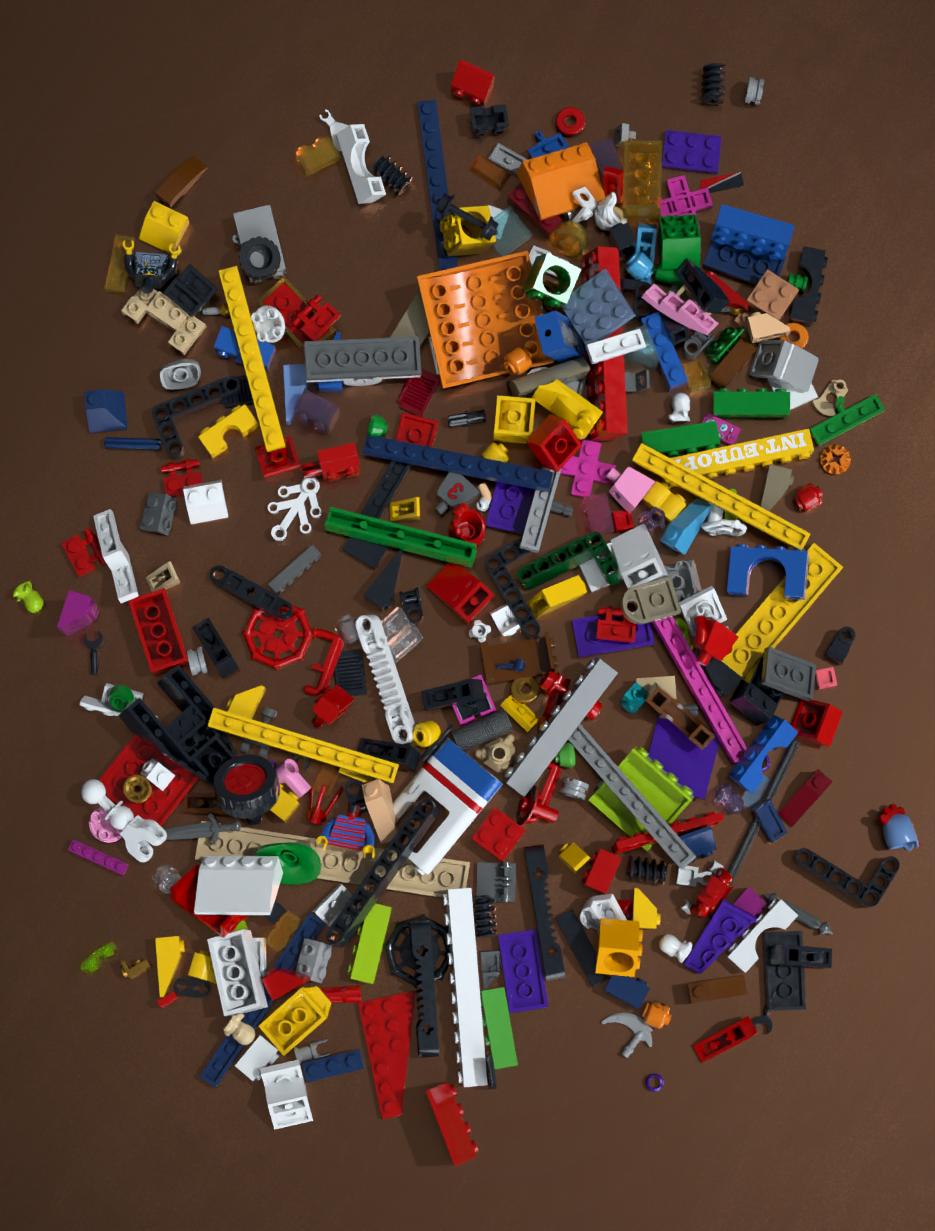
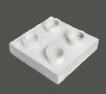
(708, 601)

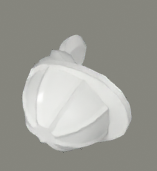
(607, 214)

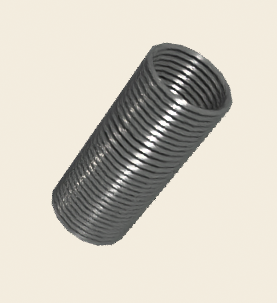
(475, 734)

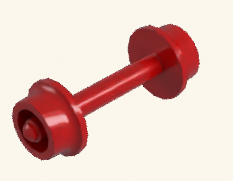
(550, 682)

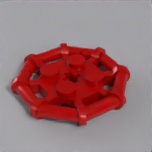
(274, 644)

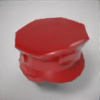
(467, 524)

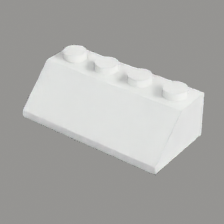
(237, 972)

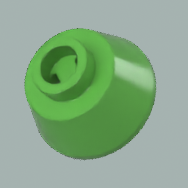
(566, 756)

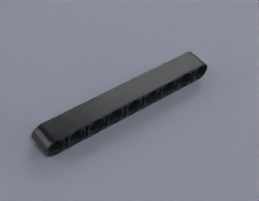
(373, 876)

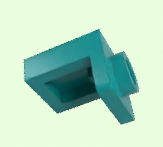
(633, 698)

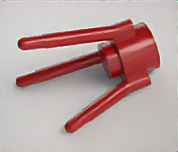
(315, 814)

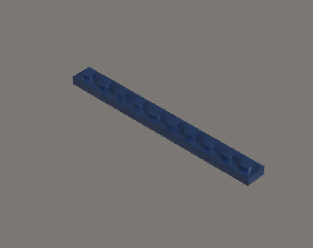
(435, 174)
(458, 463)
(289, 959)

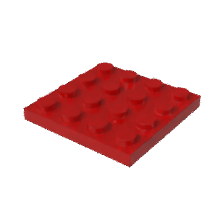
(129, 763)

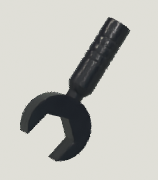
(94, 654)
(764, 1018)

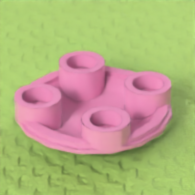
(102, 828)

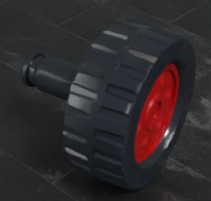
(246, 787)

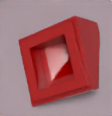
(627, 908)

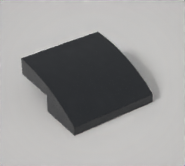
(191, 290)

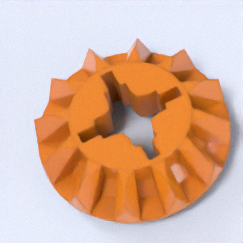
(833, 467)

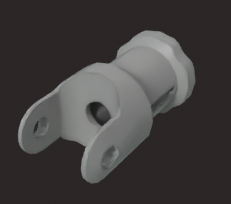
(309, 1052)

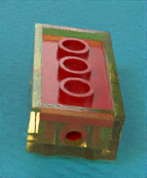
(288, 302)

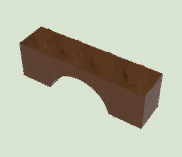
(679, 715)

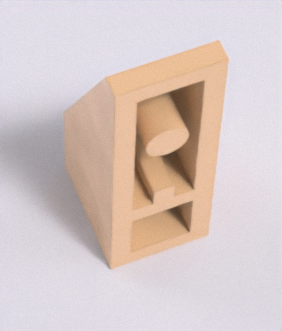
(381, 809)

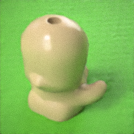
(240, 1031)

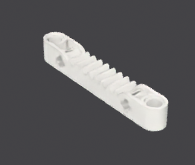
(386, 677)

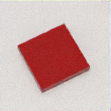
(416, 430)

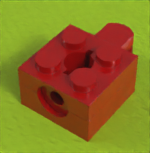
(334, 463)

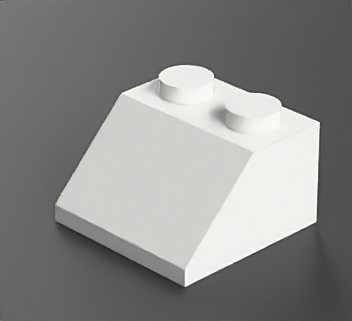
(205, 501)

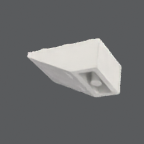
(638, 557)

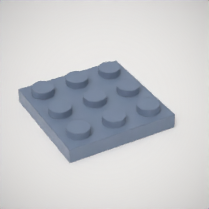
(598, 308)

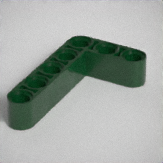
(571, 560)

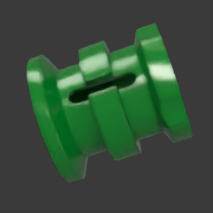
(797, 281)

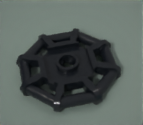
(406, 954)

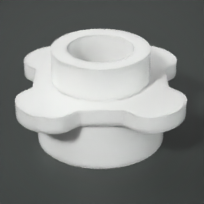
(478, 625)

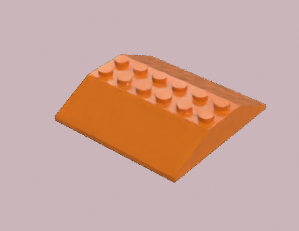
(480, 317)

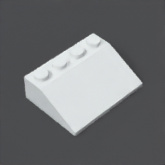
(237, 885)

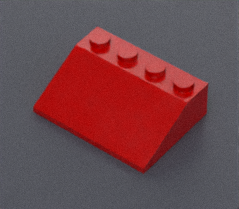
(451, 1123)

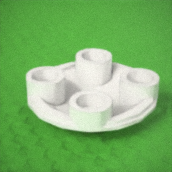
(268, 324)

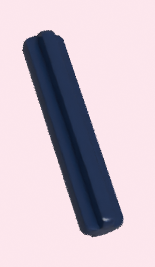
(132, 443)

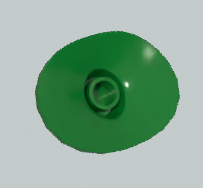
(298, 862)

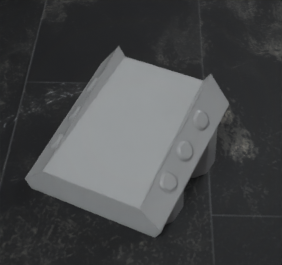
(684, 579)

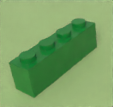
(752, 403)
(683, 439)

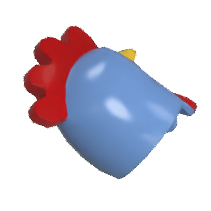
(898, 828)

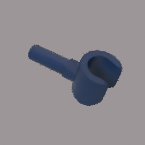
(518, 666)

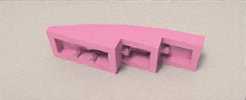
(685, 313)

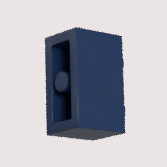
(627, 989)

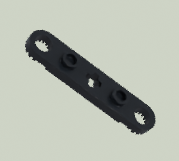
(262, 599)

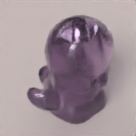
(652, 518)
(731, 800)

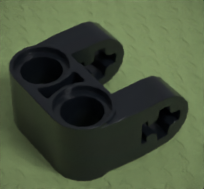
(634, 286)

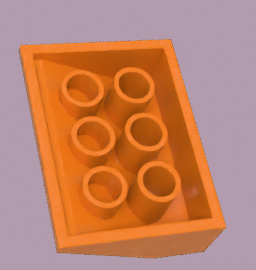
(554, 177)

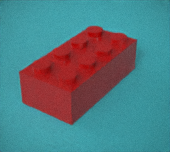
(158, 631)

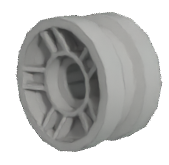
(754, 90)
(197, 661)
(574, 788)

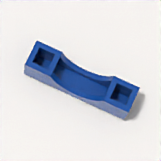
(669, 363)
(749, 768)

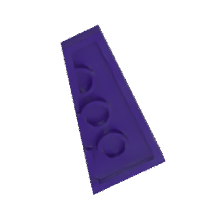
(721, 930)

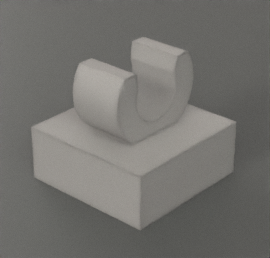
(623, 134)

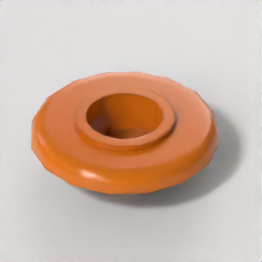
(801, 331)

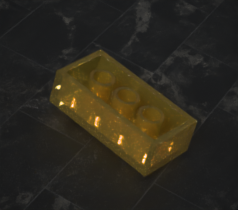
(642, 179)

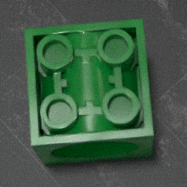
(678, 240)
(565, 272)

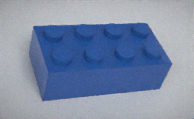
(752, 232)

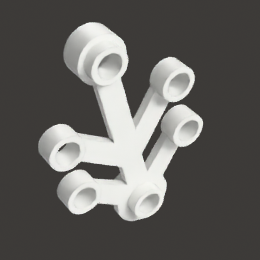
(296, 506)

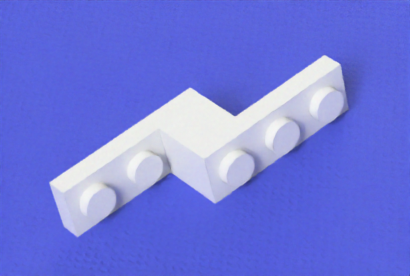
(115, 556)

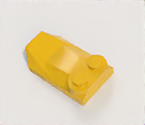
(569, 405)
(296, 1018)

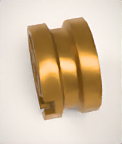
(129, 787)

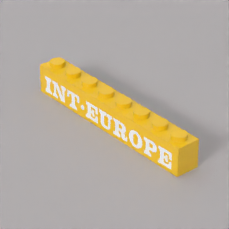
(748, 455)

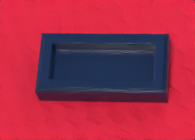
(769, 820)

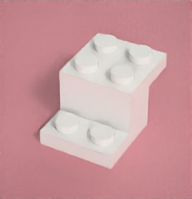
(286, 1094)

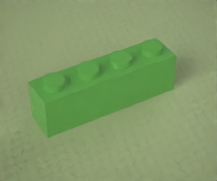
(498, 1027)

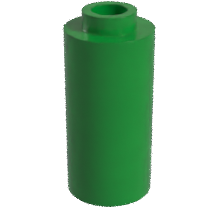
(667, 276)

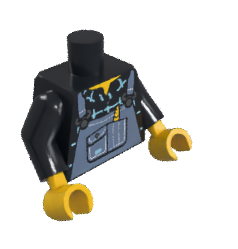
(150, 269)

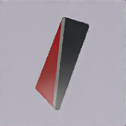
(722, 182)

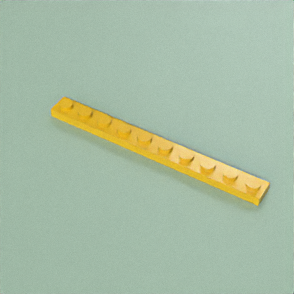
(252, 359)
(721, 497)
(303, 745)

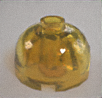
(570, 238)

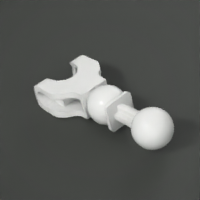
(135, 830)

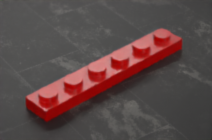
(692, 824)

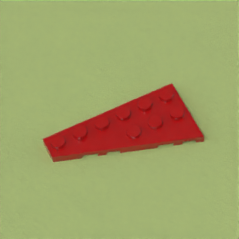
(387, 1035)

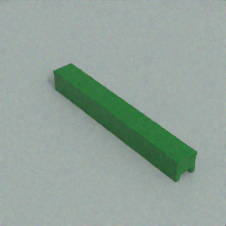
(401, 537)

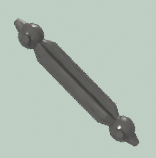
(803, 916)

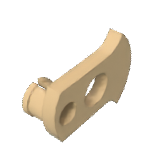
(822, 405)

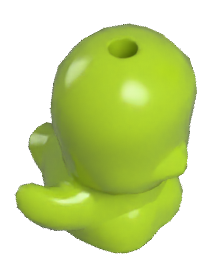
(30, 597)

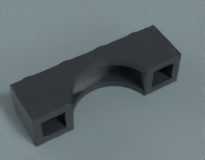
(811, 264)

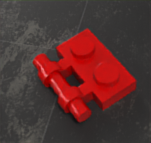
(320, 322)
(175, 484)
(78, 554)
(615, 630)

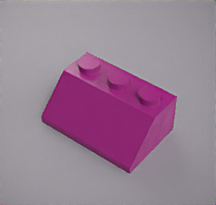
(77, 613)

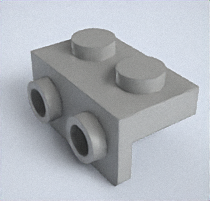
(314, 959)

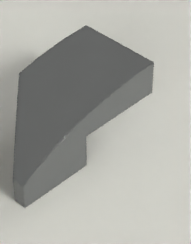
(490, 966)

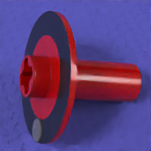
(529, 806)

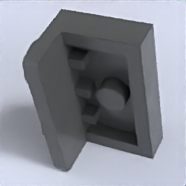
(158, 513)

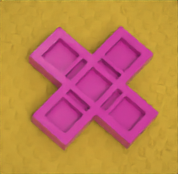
(684, 201)
(587, 469)

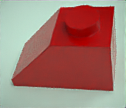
(283, 981)

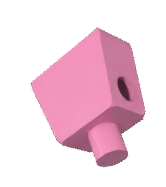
(629, 487)

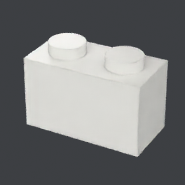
(257, 1057)

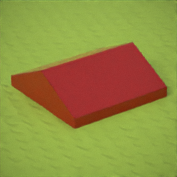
(277, 460)

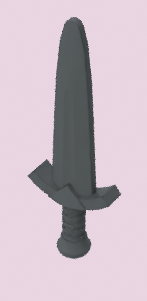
(202, 830)

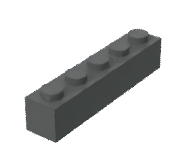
(294, 570)

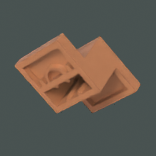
(769, 296)

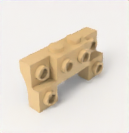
(169, 314)

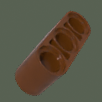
(733, 363)

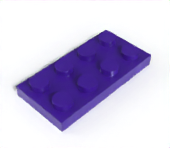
(587, 644)
(523, 971)

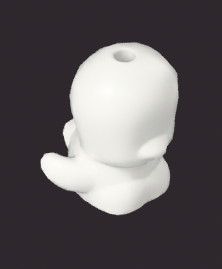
(681, 406)
(673, 947)

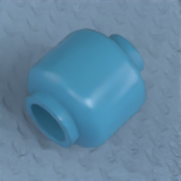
(639, 266)

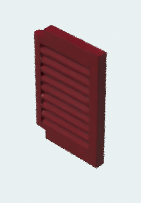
(418, 393)

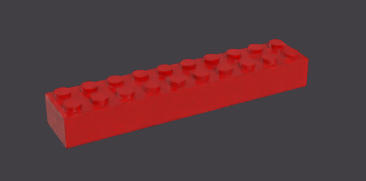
(606, 378)

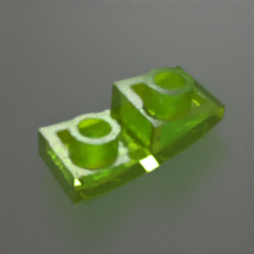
(94, 961)

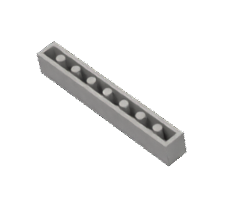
(560, 726)

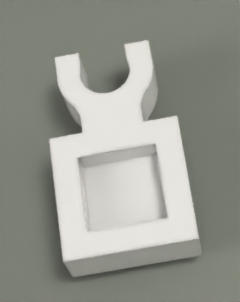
(689, 876)

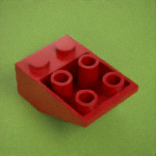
(460, 591)

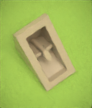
(163, 577)

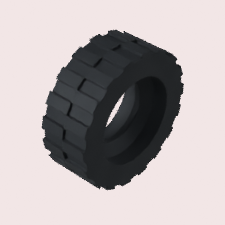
(259, 244)

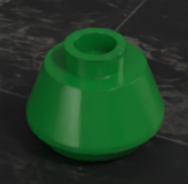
(377, 426)
(120, 697)

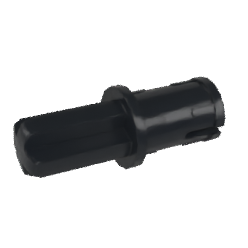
(467, 418)

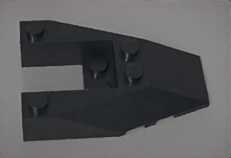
(186, 737)

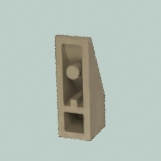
(775, 485)

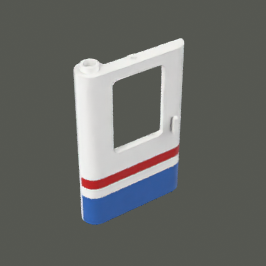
(456, 784)

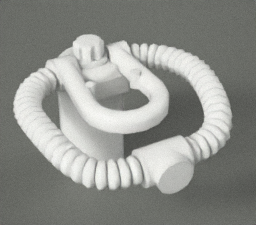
(715, 524)

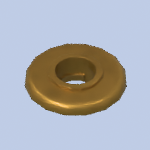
(520, 697)

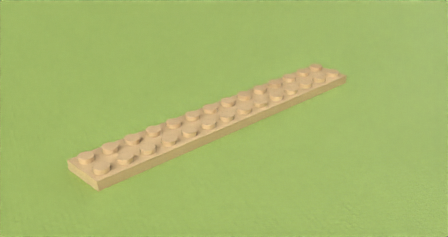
(342, 863)

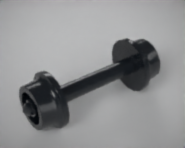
(445, 204)

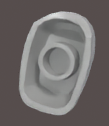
(180, 374)

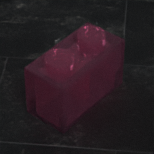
(598, 514)

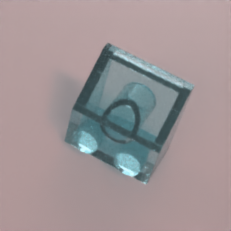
(648, 355)

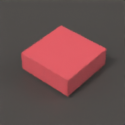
(825, 678)

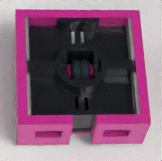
(468, 711)

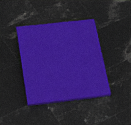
(683, 757)

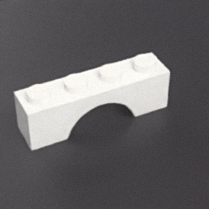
(353, 146)
(779, 916)

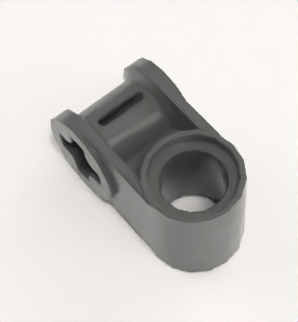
(699, 342)

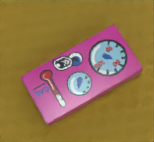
(727, 432)

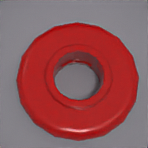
(573, 113)

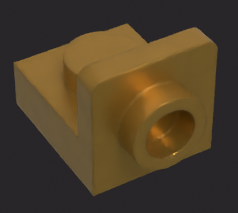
(138, 967)

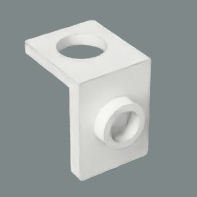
(587, 206)

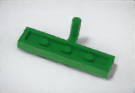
(846, 418)

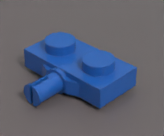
(547, 145)

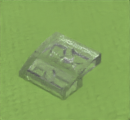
(400, 633)

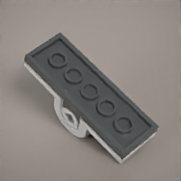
(362, 360)

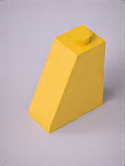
(557, 596)

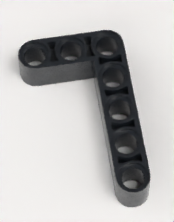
(189, 408)
(511, 587)
(846, 878)

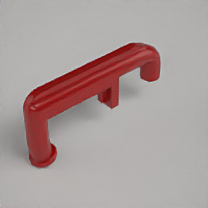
(330, 662)
(549, 787)

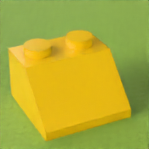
(163, 227)

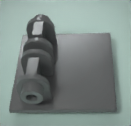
(496, 880)

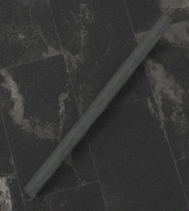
(770, 793)

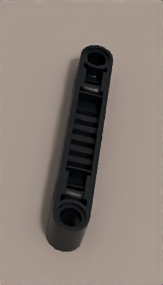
(554, 965)
(426, 1041)

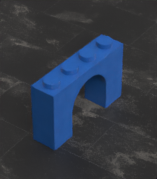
(745, 559)

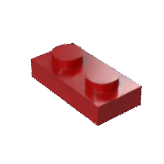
(613, 182)

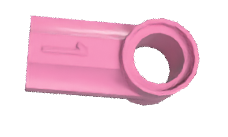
(288, 774)

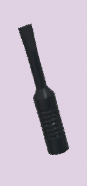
(431, 749)

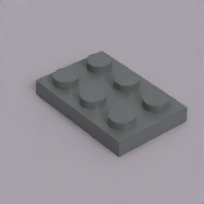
(788, 673)

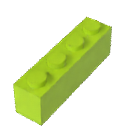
(370, 945)

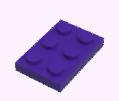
(691, 152)
(510, 508)

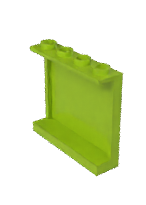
(653, 783)

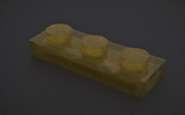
(117, 275)

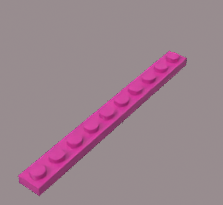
(701, 688)

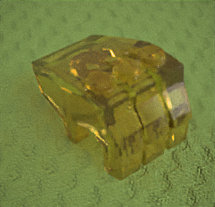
(697, 376)

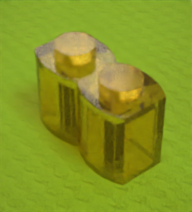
(317, 156)
(281, 935)

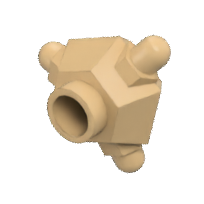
(498, 754)

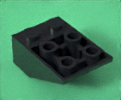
(755, 699)

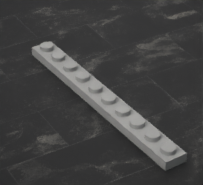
(543, 500)
(631, 797)

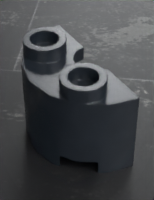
(489, 120)

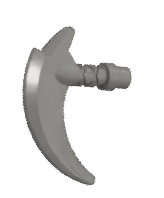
(637, 1025)

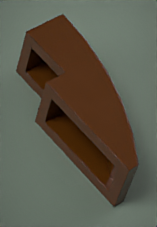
(180, 181)

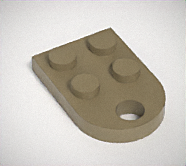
(652, 601)

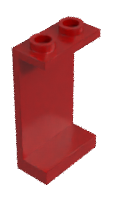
(184, 895)

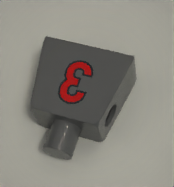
(454, 491)

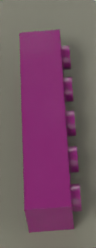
(98, 857)

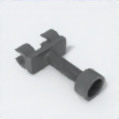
(268, 714)

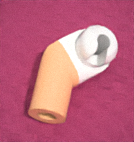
(486, 497)

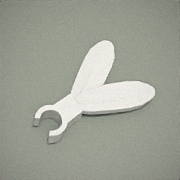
(335, 127)

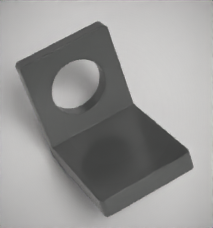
(633, 381)

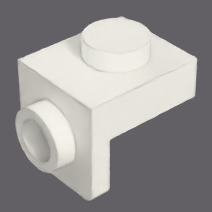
(504, 620)
(157, 774)

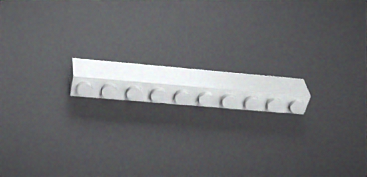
(465, 987)

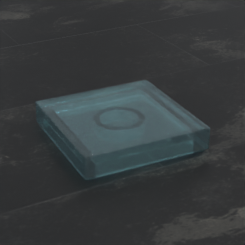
(510, 231)

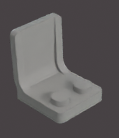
(784, 362)

